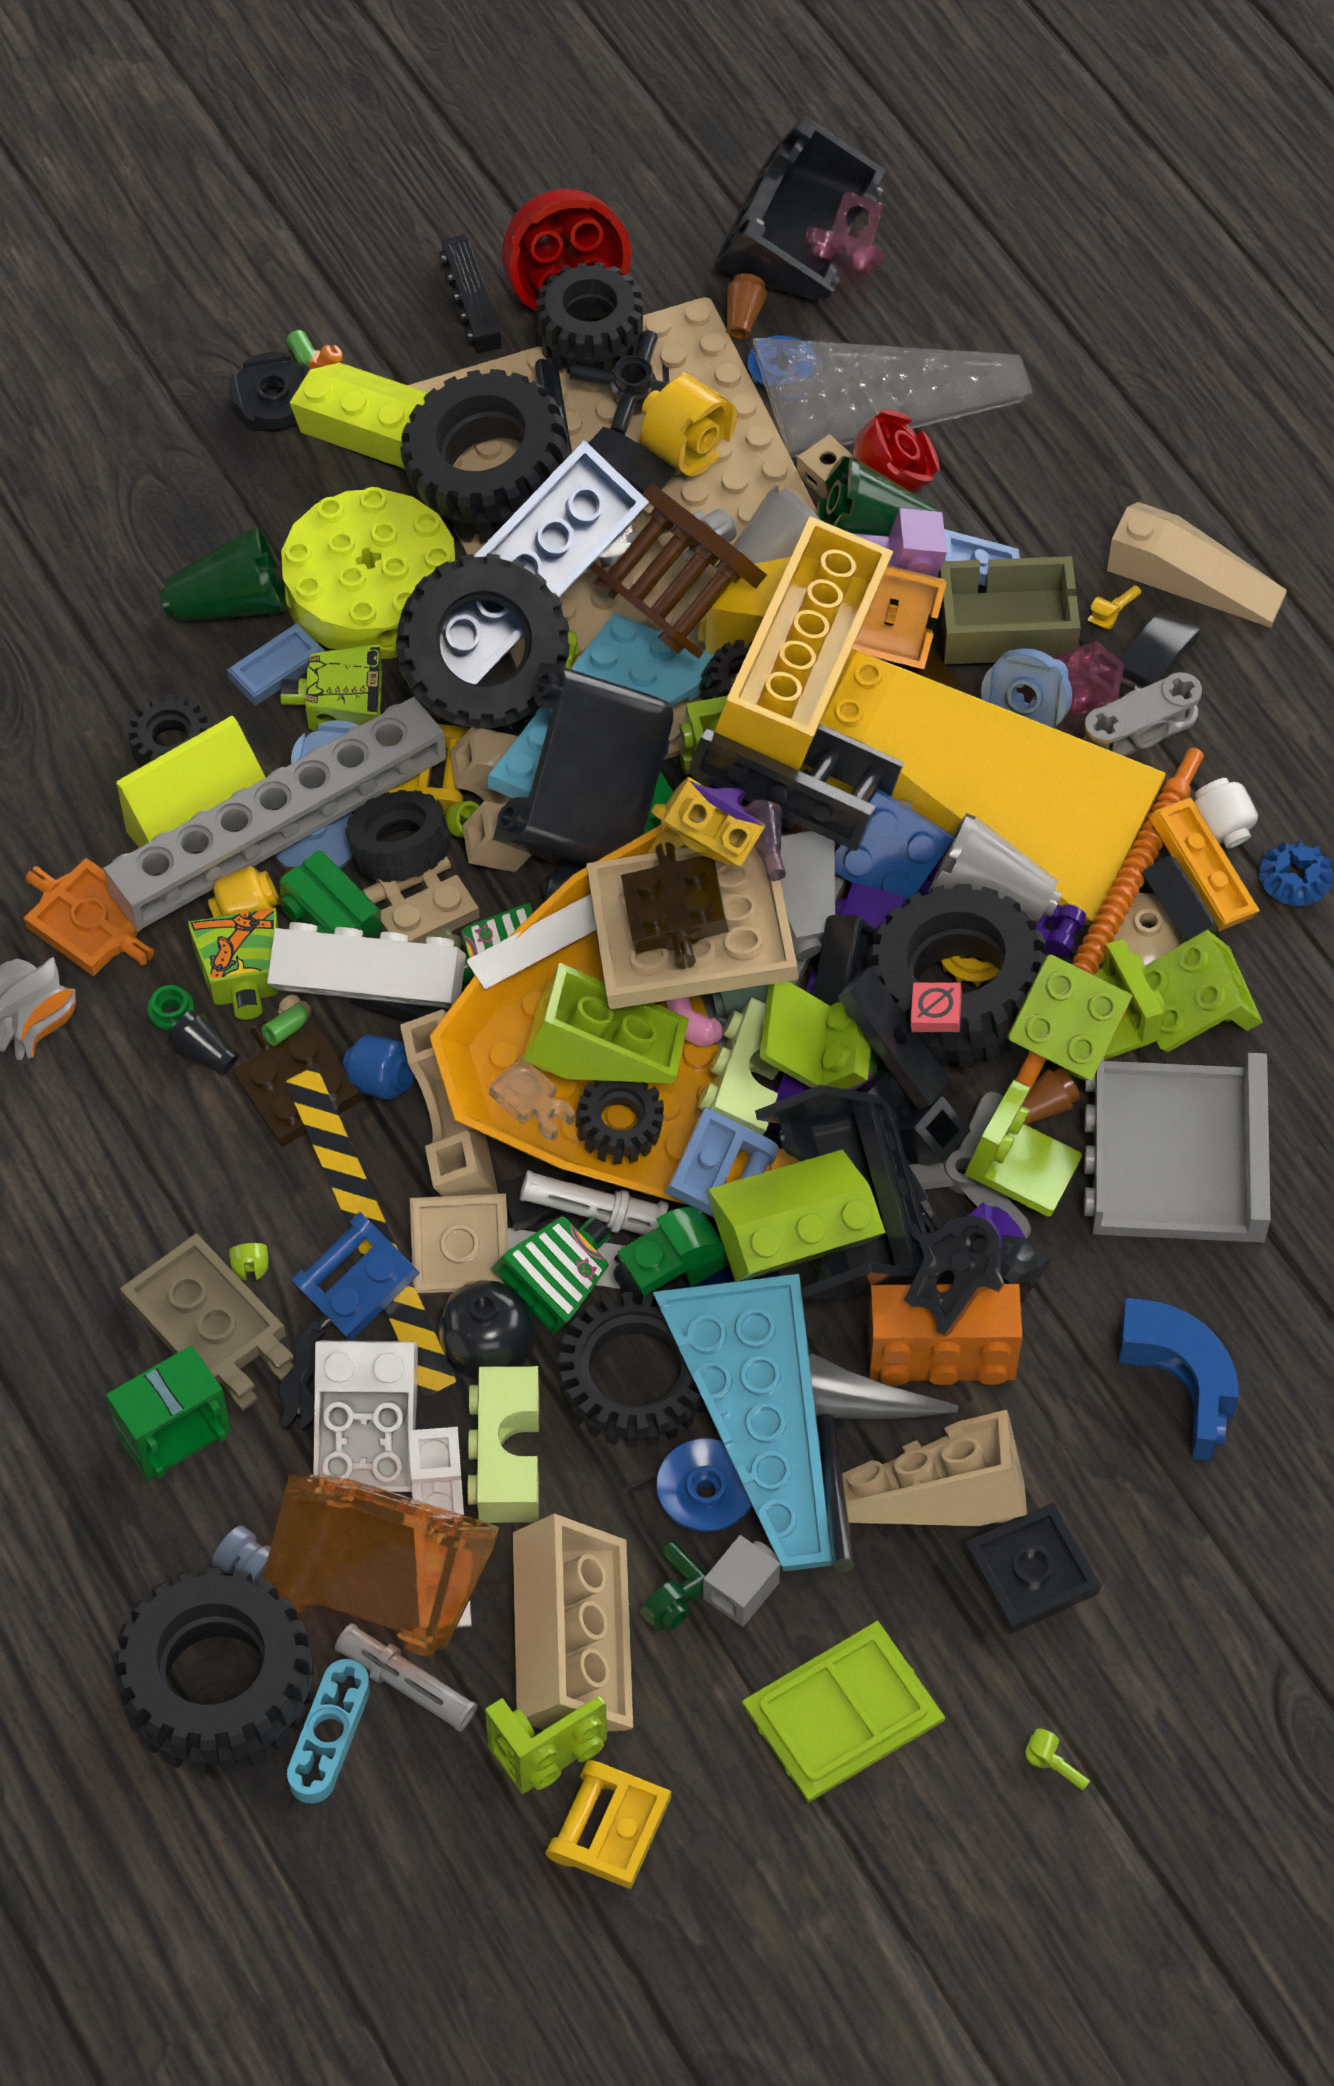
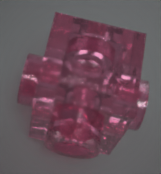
(1093, 676)

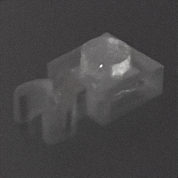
(530, 1093)

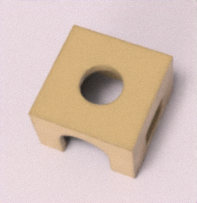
(809, 463)

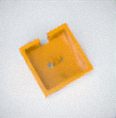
(908, 638)

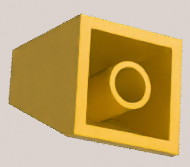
(741, 609)

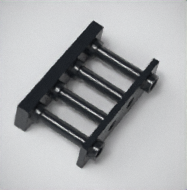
(805, 797)

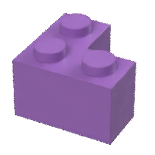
(915, 541)

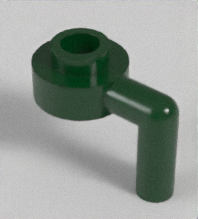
(668, 1604)

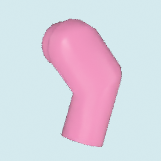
(700, 1029)

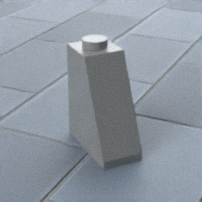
(808, 889)

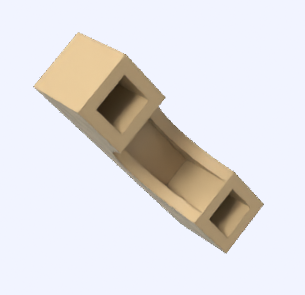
(458, 1154)

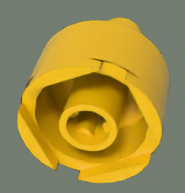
(687, 424)

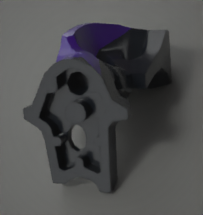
(982, 1254)

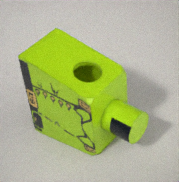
(338, 686)

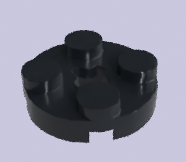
(252, 383)

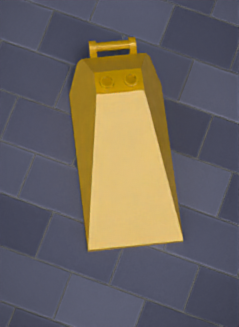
(1034, 785)

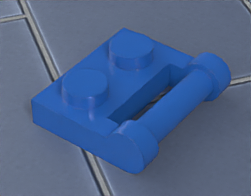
(366, 1286)

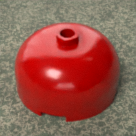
(559, 232)

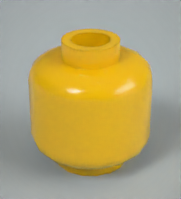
(243, 892)

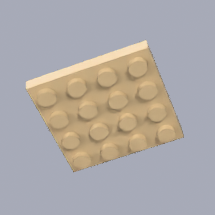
(750, 955)

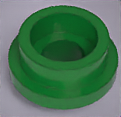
(165, 998)

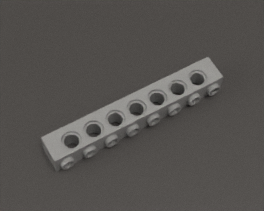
(264, 832)

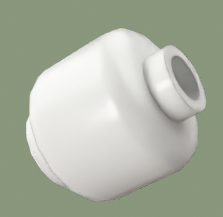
(1227, 811)

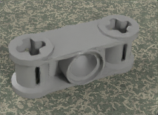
(1145, 715)

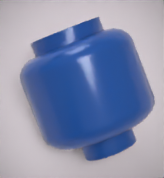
(378, 1067)

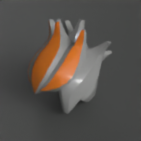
(31, 1004)

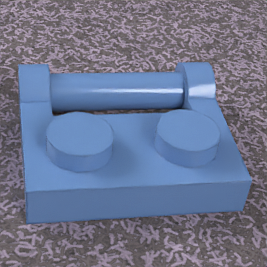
(711, 1155)

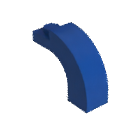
(1191, 1352)

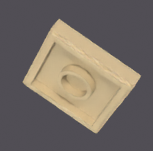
(457, 1240)

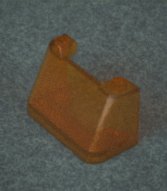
(378, 1557)

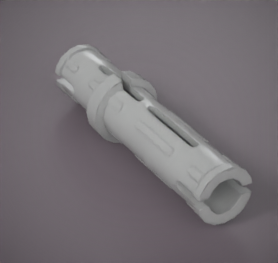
(359, 1647)

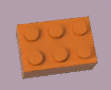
(908, 1347)

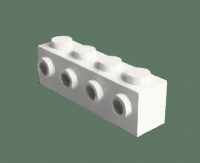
(366, 967)

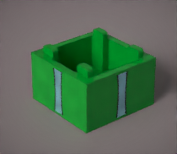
(169, 1413)

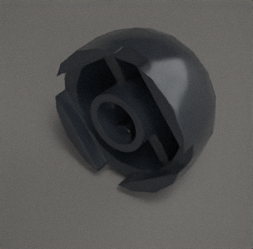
(485, 1327)

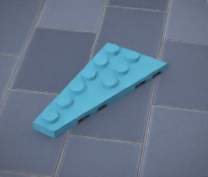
(620, 654)
(756, 1380)

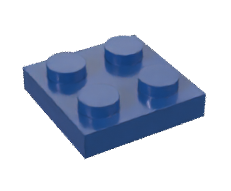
(896, 849)

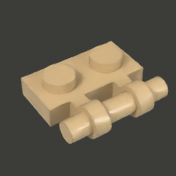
(437, 906)

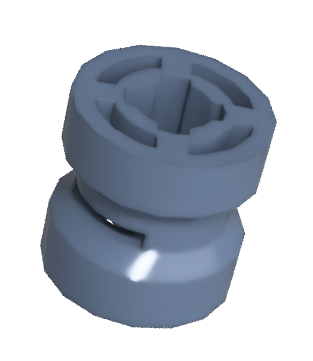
(242, 1552)

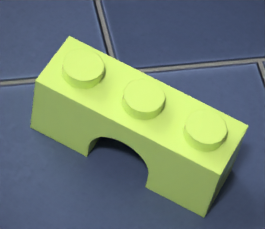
(734, 1088)
(505, 1483)

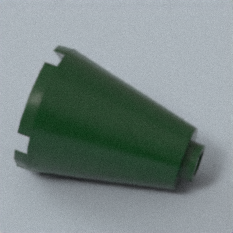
(864, 499)
(227, 582)

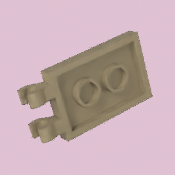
(204, 1304)

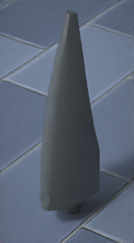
(858, 1397)

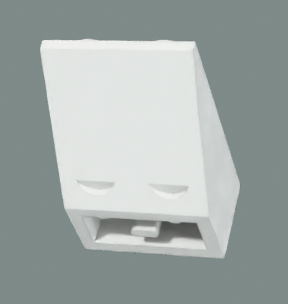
(365, 1411)

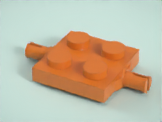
(83, 918)

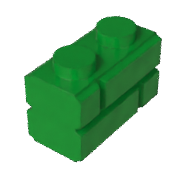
(327, 898)

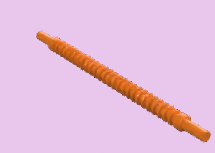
(1124, 890)

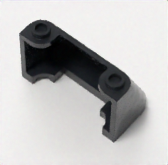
(796, 191)
(592, 769)

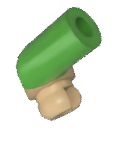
(291, 1018)

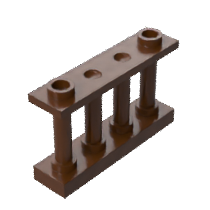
(709, 550)

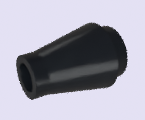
(201, 1042)

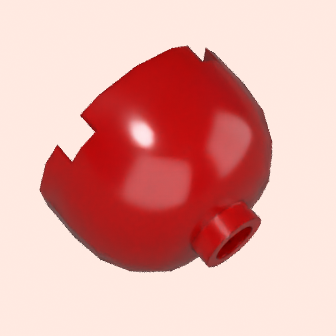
(896, 450)

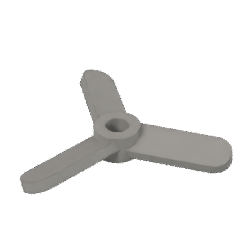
(947, 1173)

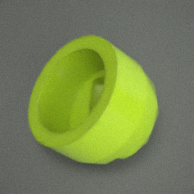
(459, 812)
(249, 1258)

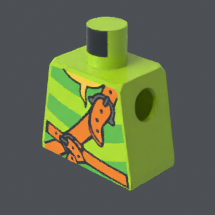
(236, 958)

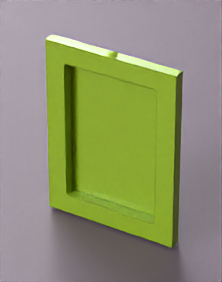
(843, 1711)

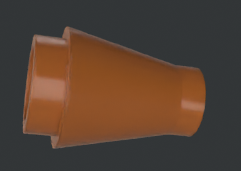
(744, 302)
(1050, 1095)

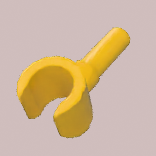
(1106, 612)

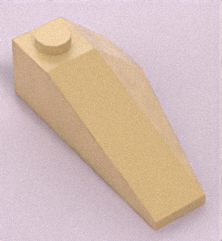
(1188, 563)
(954, 1481)

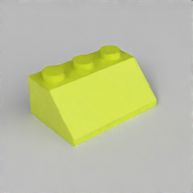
(355, 410)
(187, 781)

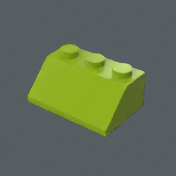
(794, 1215)

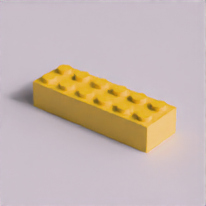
(803, 643)

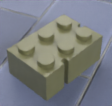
(1019, 610)

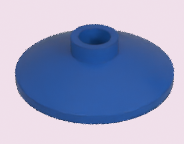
(697, 1466)

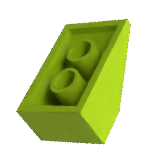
(586, 1040)

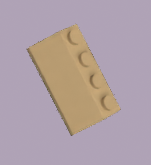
(571, 1622)

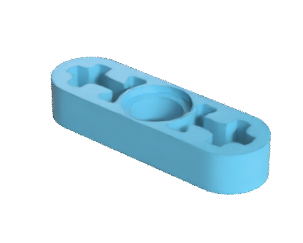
(328, 1768)

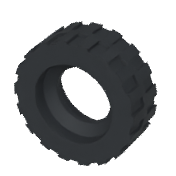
(403, 857)

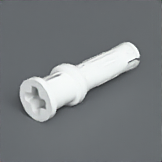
(616, 1210)

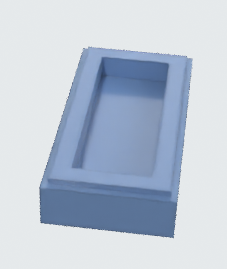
(281, 658)

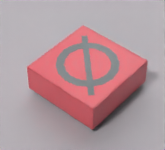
(936, 1007)

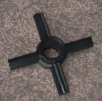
(629, 381)

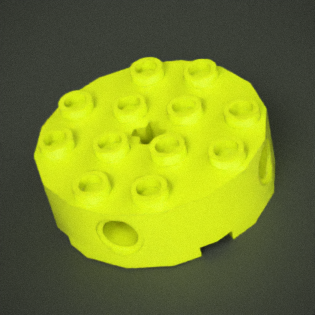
(358, 563)

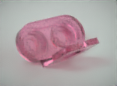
(858, 248)

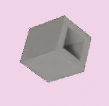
(742, 1579)

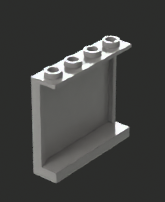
(1179, 1150)

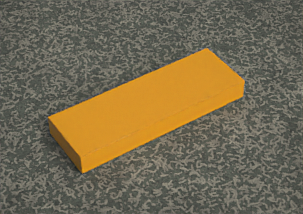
(1204, 863)

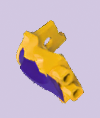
(708, 822)

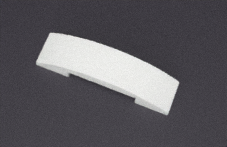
(437, 1475)

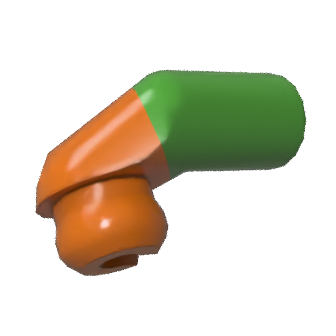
(304, 351)

